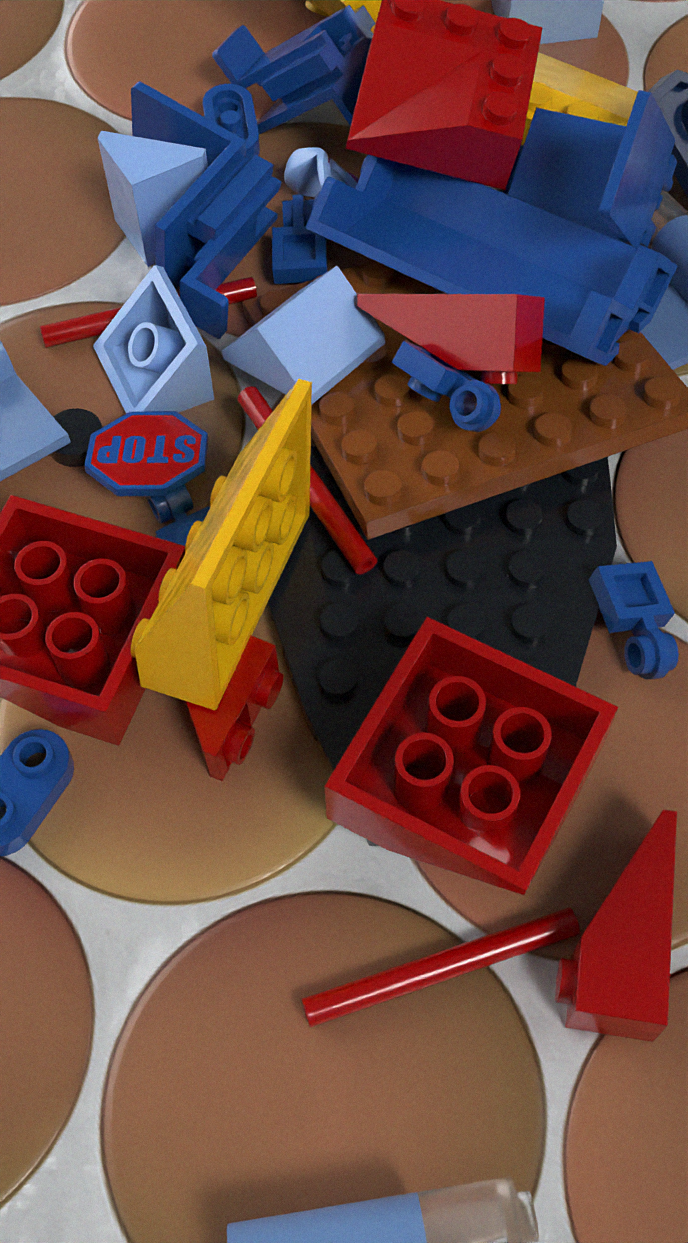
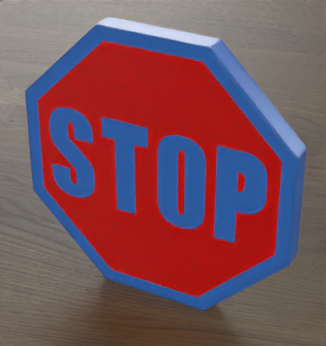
(147, 453)

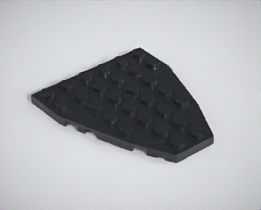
(493, 570)

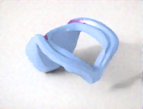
(310, 167)

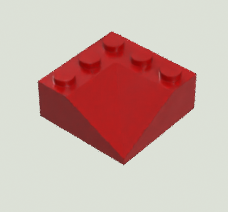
(446, 89)
(71, 613)
(468, 759)

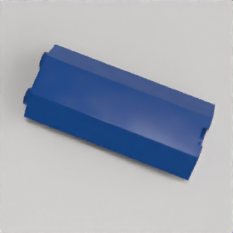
(490, 243)

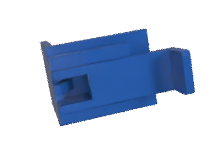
(305, 69)
(598, 169)
(218, 214)

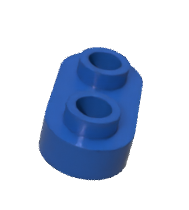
(234, 110)
(31, 791)

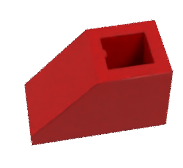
(228, 732)

